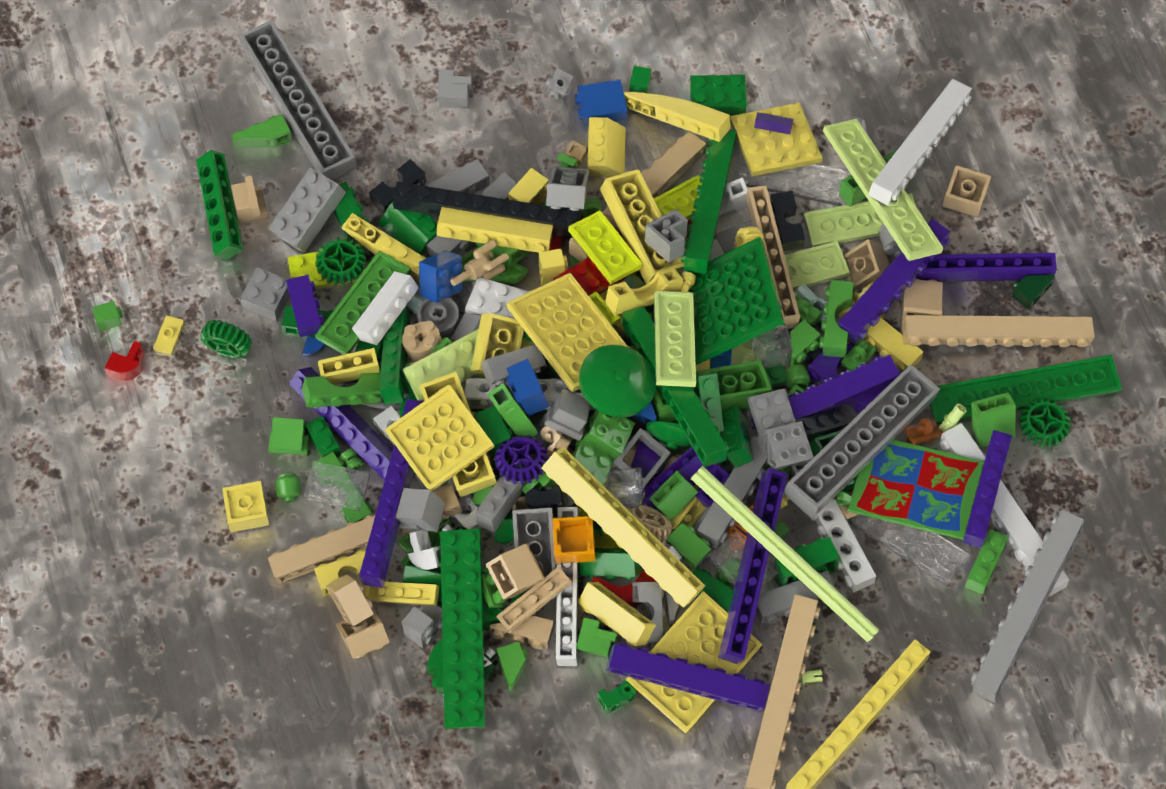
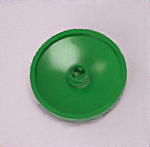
(617, 381)

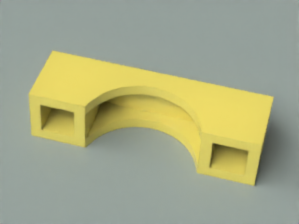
(623, 298)

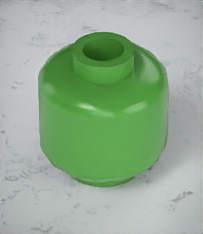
(798, 375)
(287, 487)

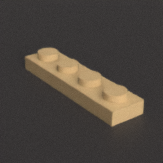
(534, 599)

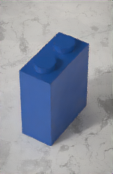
(601, 101)

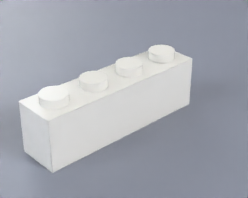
(385, 308)

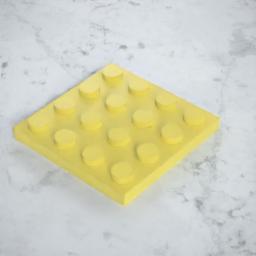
(775, 151)
(439, 438)

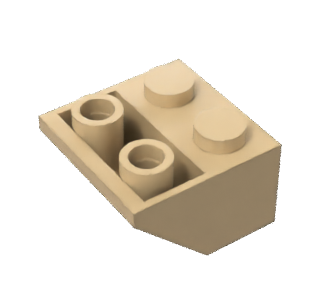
(515, 571)

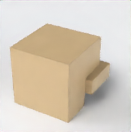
(249, 201)

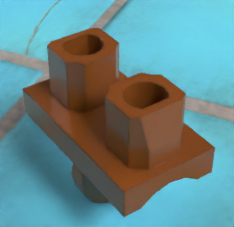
(923, 432)

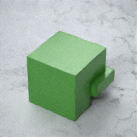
(289, 436)
(594, 640)

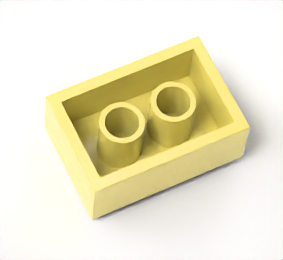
(495, 337)

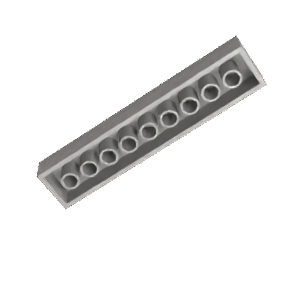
(297, 101)
(861, 441)
(1028, 605)

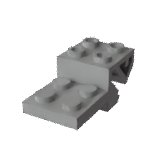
(778, 431)

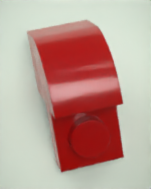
(125, 367)

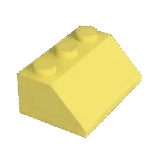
(606, 147)

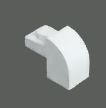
(735, 197)
(424, 555)

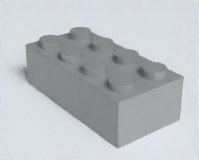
(567, 188)
(307, 210)
(536, 530)

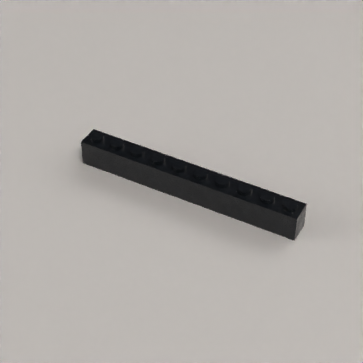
(431, 199)

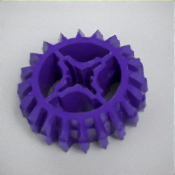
(520, 453)

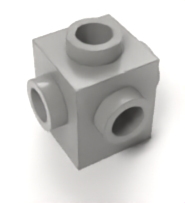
(561, 78)

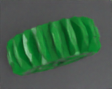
(354, 261)
(226, 339)
(1060, 422)

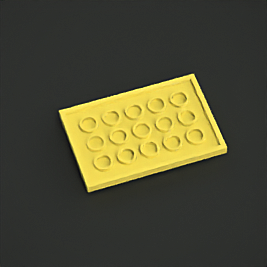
(563, 325)
(698, 640)

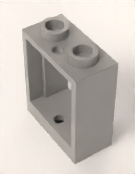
(647, 439)

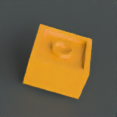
(573, 540)

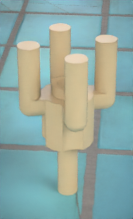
(481, 265)

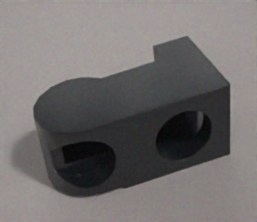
(544, 499)

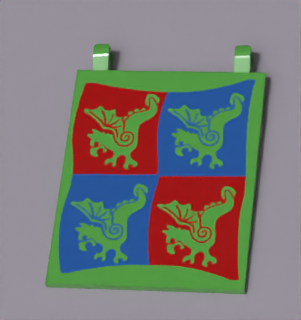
(917, 489)

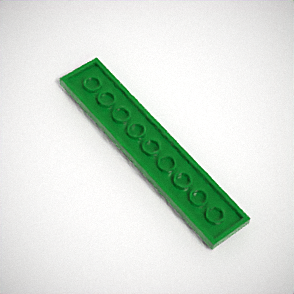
(1057, 382)
(462, 629)

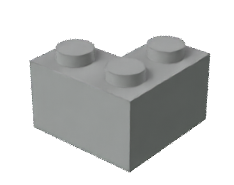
(667, 235)
(422, 624)

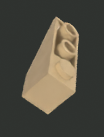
(533, 631)

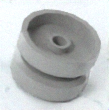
(443, 315)

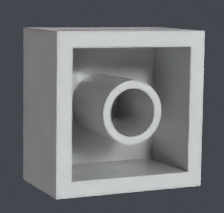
(265, 294)

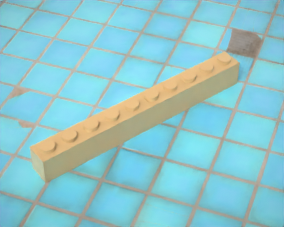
(659, 176)
(997, 330)
(343, 542)
(782, 692)

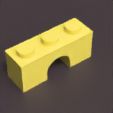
(330, 572)

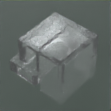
(773, 347)
(626, 486)

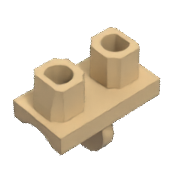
(556, 438)

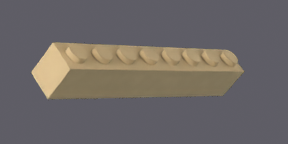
(763, 218)

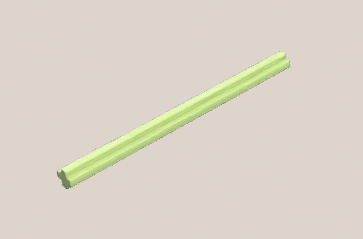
(785, 554)

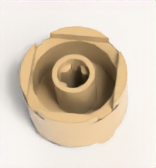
(420, 339)

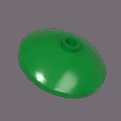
(668, 433)

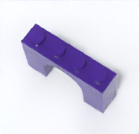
(826, 367)

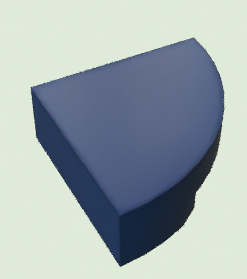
(312, 346)

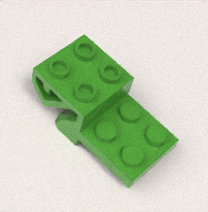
(602, 443)

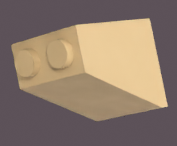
(922, 299)

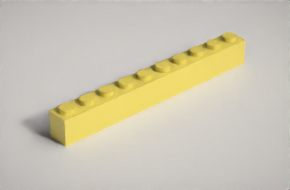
(623, 527)
(860, 717)

